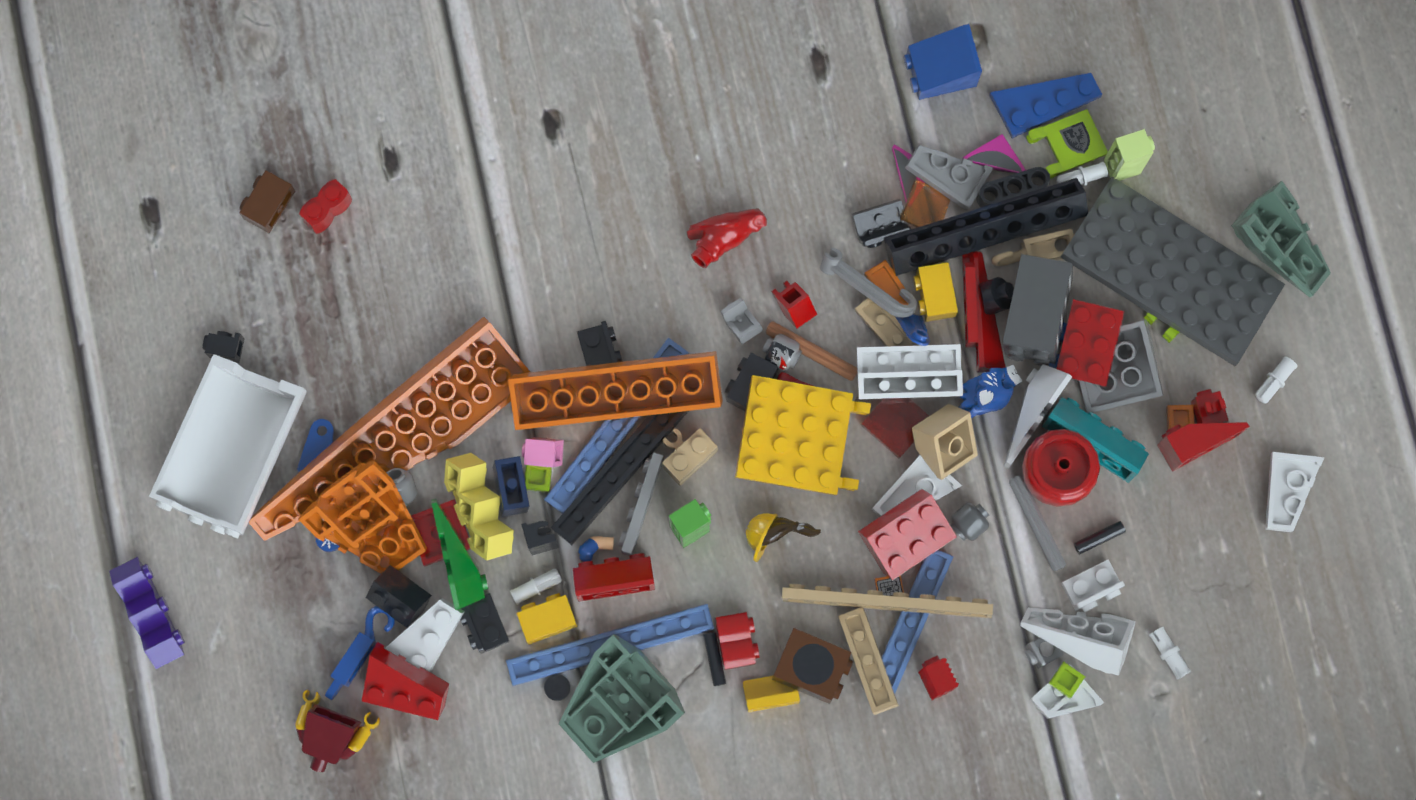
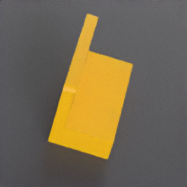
(766, 694)

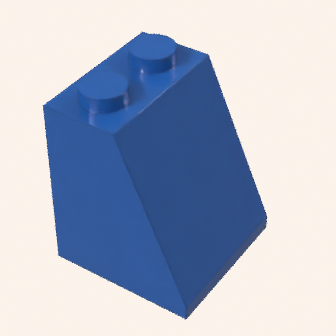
(943, 63)

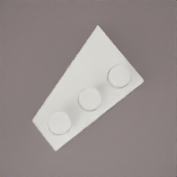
(915, 478)
(1288, 488)

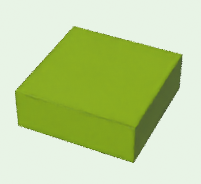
(538, 478)
(1066, 680)

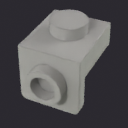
(741, 321)

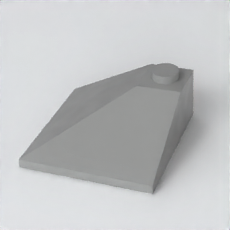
(1132, 373)

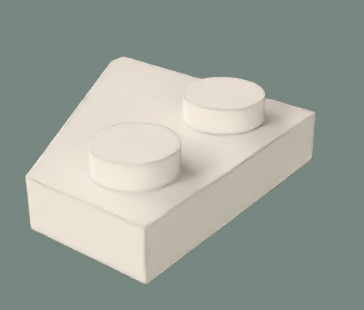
(1054, 703)

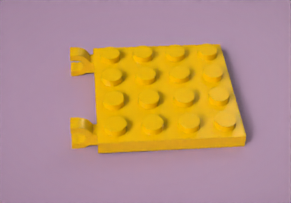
(796, 435)

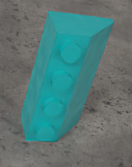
(1114, 450)

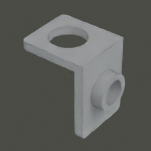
(1036, 658)

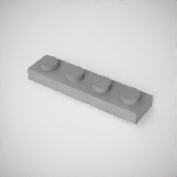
(643, 493)

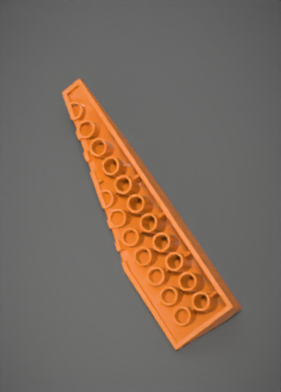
(412, 424)

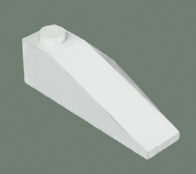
(1038, 398)
(1092, 640)

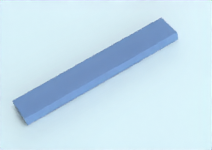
(911, 623)

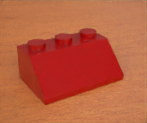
(613, 577)

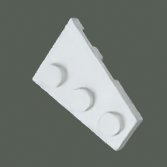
(427, 636)

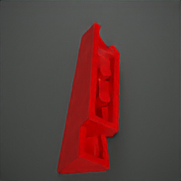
(980, 328)

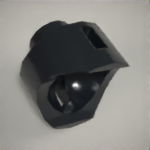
(996, 295)

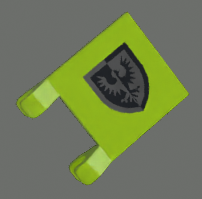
(1072, 142)

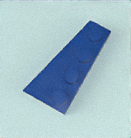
(1041, 102)

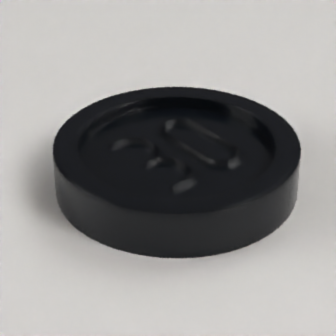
(557, 687)

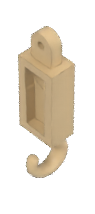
(1038, 246)

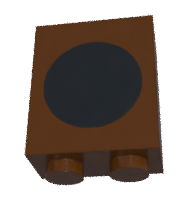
(813, 666)

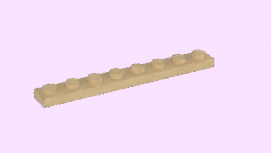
(898, 602)

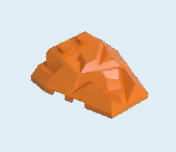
(366, 518)

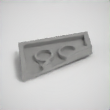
(950, 176)

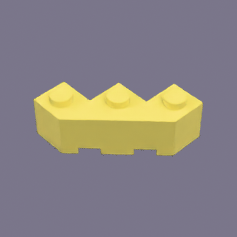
(477, 506)

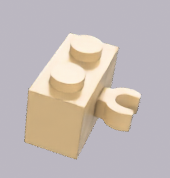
(688, 455)

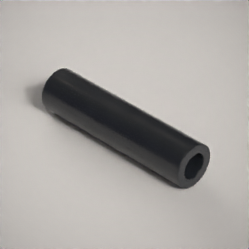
(1099, 537)
(714, 659)

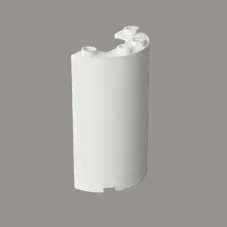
(227, 446)

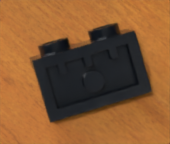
(598, 346)
(484, 624)

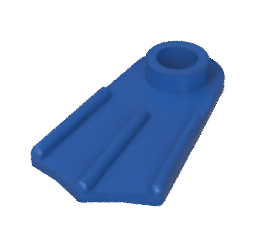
(915, 329)
(315, 443)

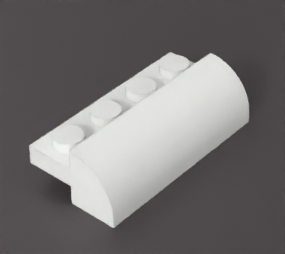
(909, 371)

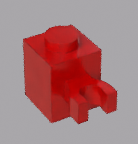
(795, 304)
(1209, 407)

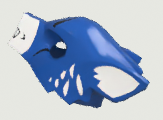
(989, 390)

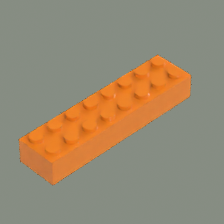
(615, 390)

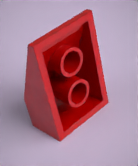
(1194, 440)

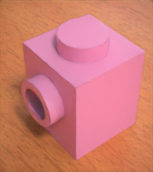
(543, 452)

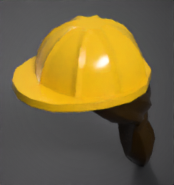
(770, 528)

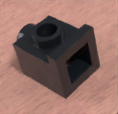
(224, 345)

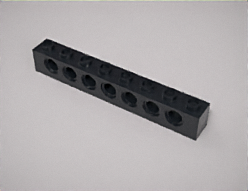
(986, 226)

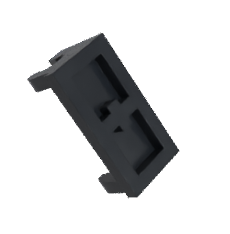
(537, 539)

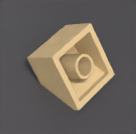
(946, 440)

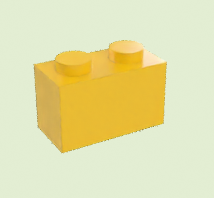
(936, 292)
(546, 618)

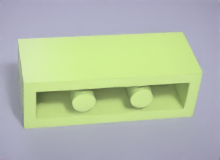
(1129, 155)

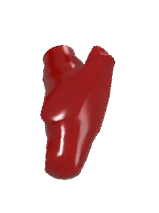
(723, 233)

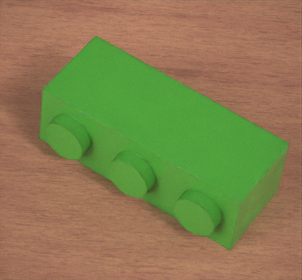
(690, 522)

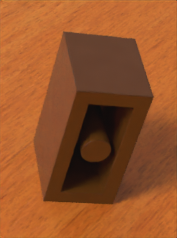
(266, 201)

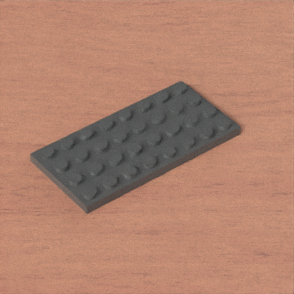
(1173, 271)

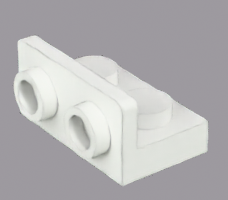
(1093, 585)

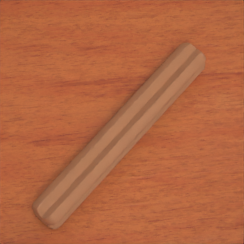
(815, 352)

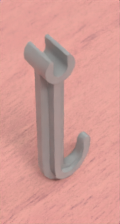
(833, 264)

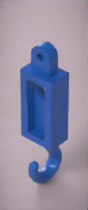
(356, 654)

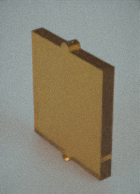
(924, 205)

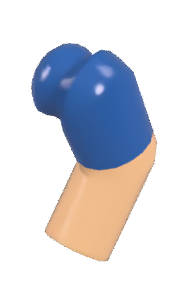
(594, 543)

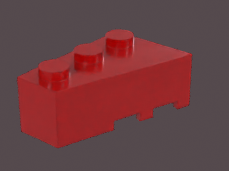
(402, 686)

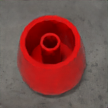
(1060, 467)

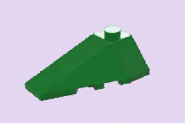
(462, 572)

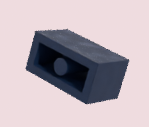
(511, 486)

